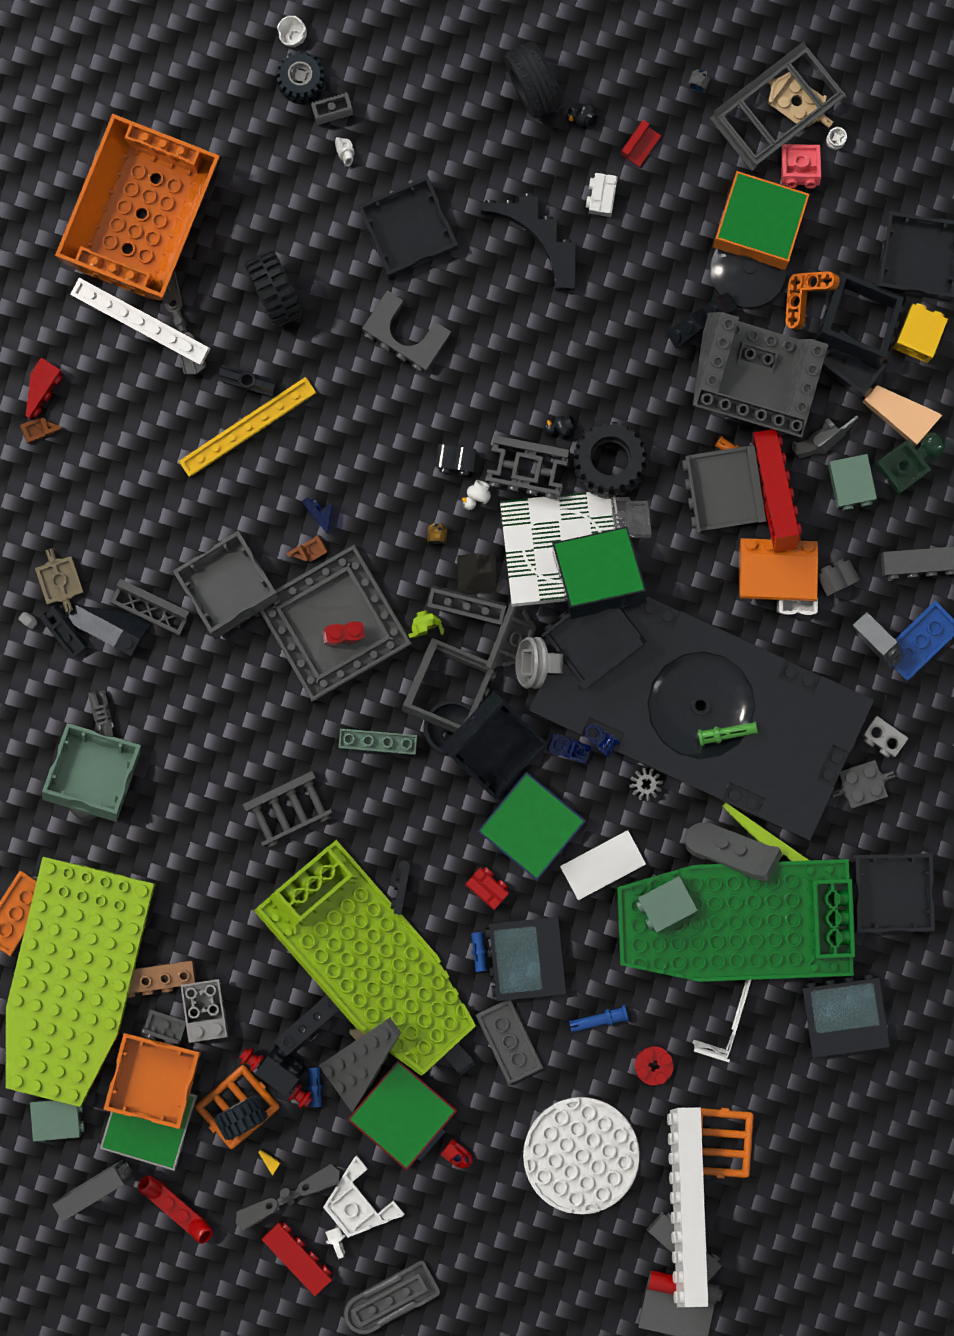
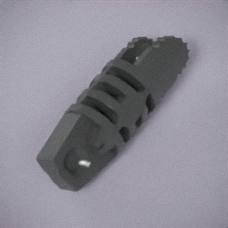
(101, 713)

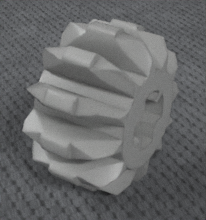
(652, 785)

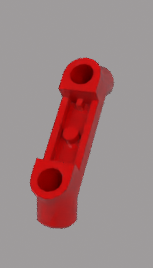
(175, 1208)

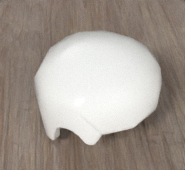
(292, 31)

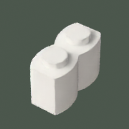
(789, 607)

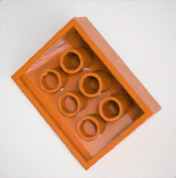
(778, 574)

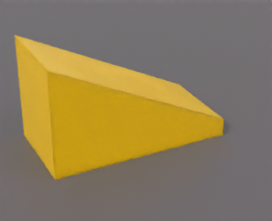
(270, 1161)

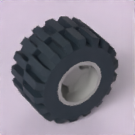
(300, 77)
(241, 1117)

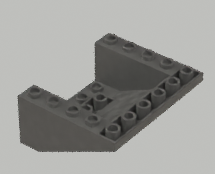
(757, 374)

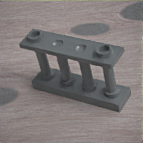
(289, 790)

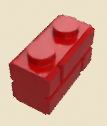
(487, 888)

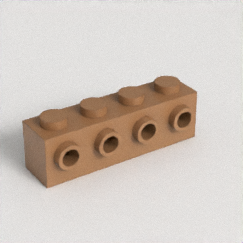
(162, 977)

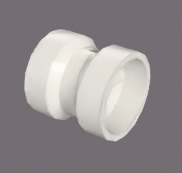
(838, 135)

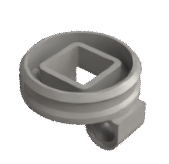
(535, 662)

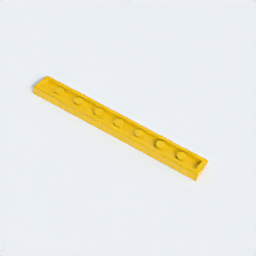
(247, 427)

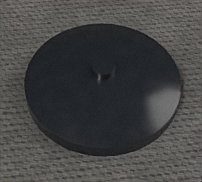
(745, 279)

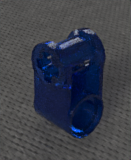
(602, 740)

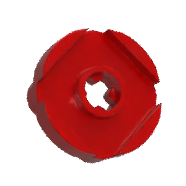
(648, 1056)

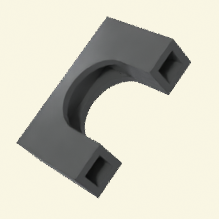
(421, 354)

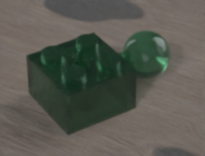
(931, 445)

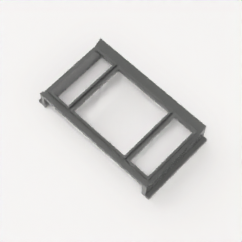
(738, 99)

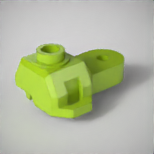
(424, 622)

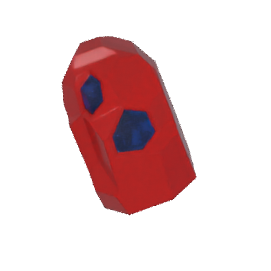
(457, 1154)

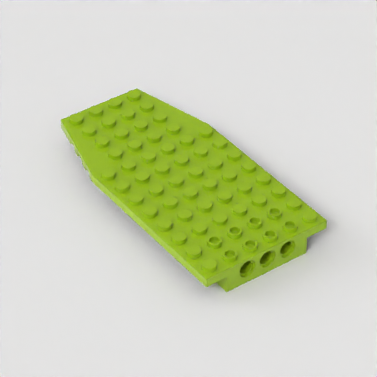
(367, 957)
(72, 978)

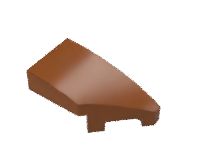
(38, 429)
(310, 550)

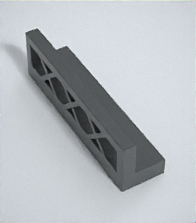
(152, 600)

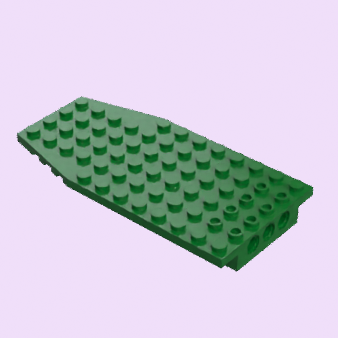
(745, 926)

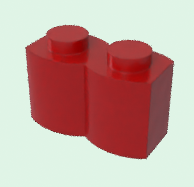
(348, 633)

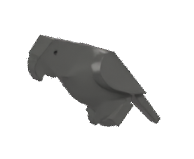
(822, 439)

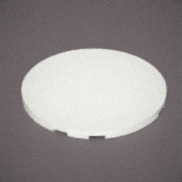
(581, 1155)

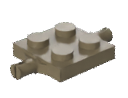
(59, 580)

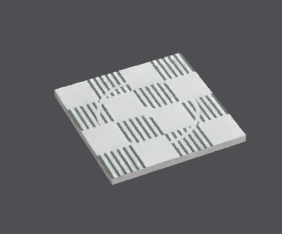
(531, 529)

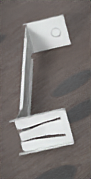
(700, 1045)

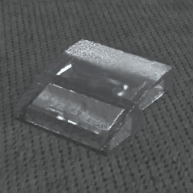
(631, 514)

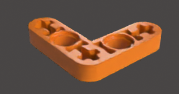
(804, 287)

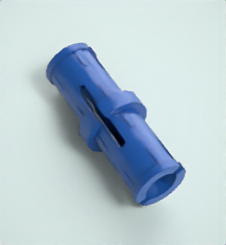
(479, 951)
(315, 1086)

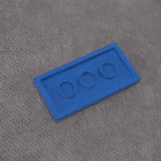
(924, 639)

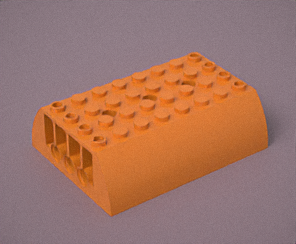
(118, 189)

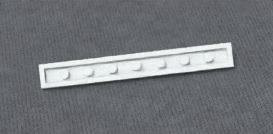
(140, 321)

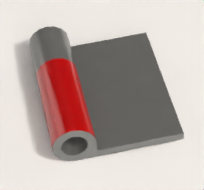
(663, 1315)

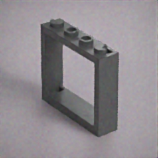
(458, 655)
(93, 1190)

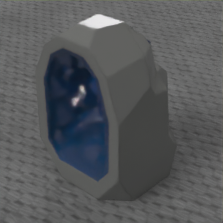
(699, 81)

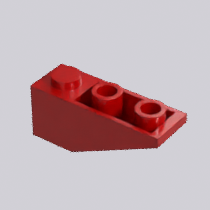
(41, 383)

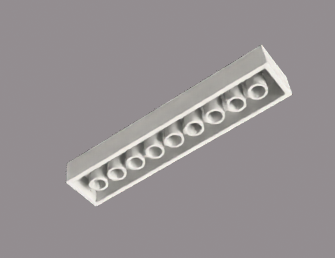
(688, 1207)

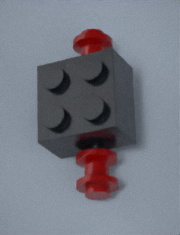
(279, 1072)

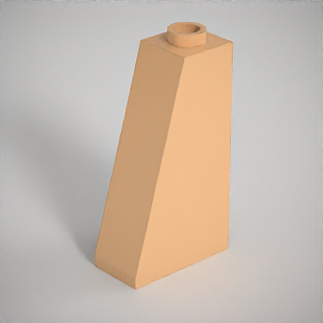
(902, 414)

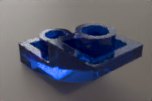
(568, 748)

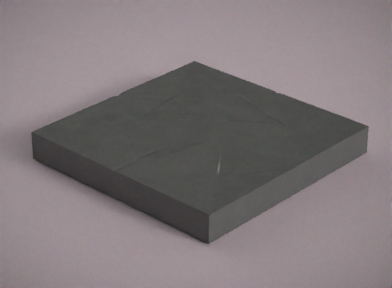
(326, 595)

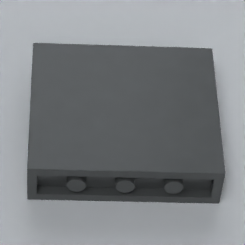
(724, 488)

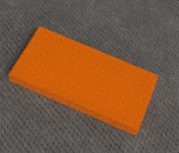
(15, 911)

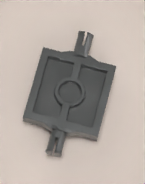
(863, 784)

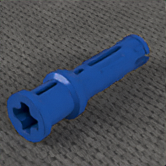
(609, 1017)

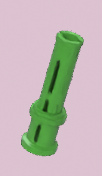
(719, 734)

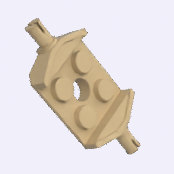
(785, 89)

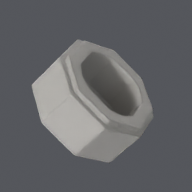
(28, 620)

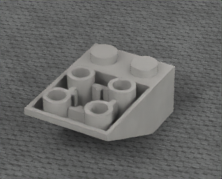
(204, 1011)

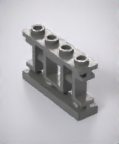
(530, 453)

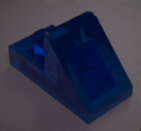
(322, 517)

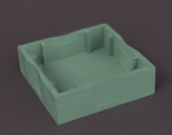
(91, 772)

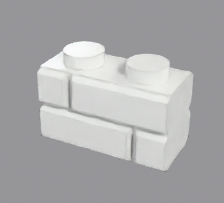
(603, 194)

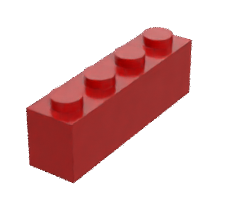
(297, 1258)

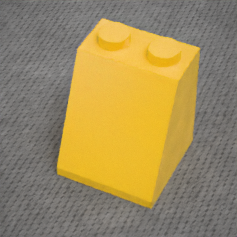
(920, 333)

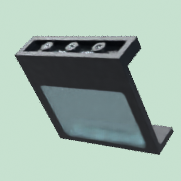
(526, 959)
(845, 1016)

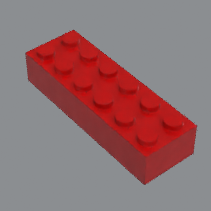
(775, 490)

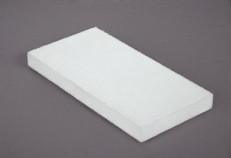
(602, 865)

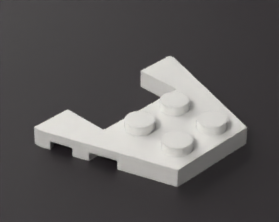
(352, 1209)

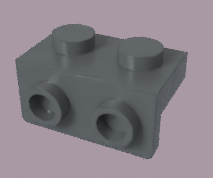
(164, 1027)

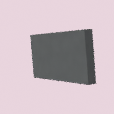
(509, 1041)

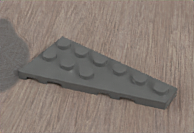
(358, 1064)

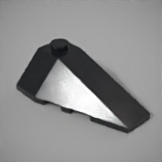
(113, 627)

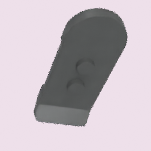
(732, 850)
(390, 1298)

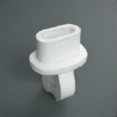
(344, 150)
(334, 1237)

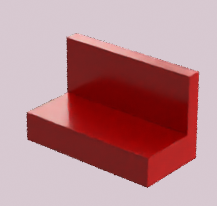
(640, 144)

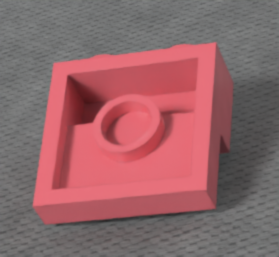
(800, 165)

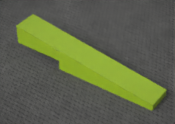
(762, 835)

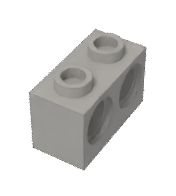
(887, 732)

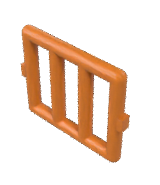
(229, 1083)
(746, 1135)

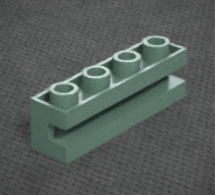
(377, 741)

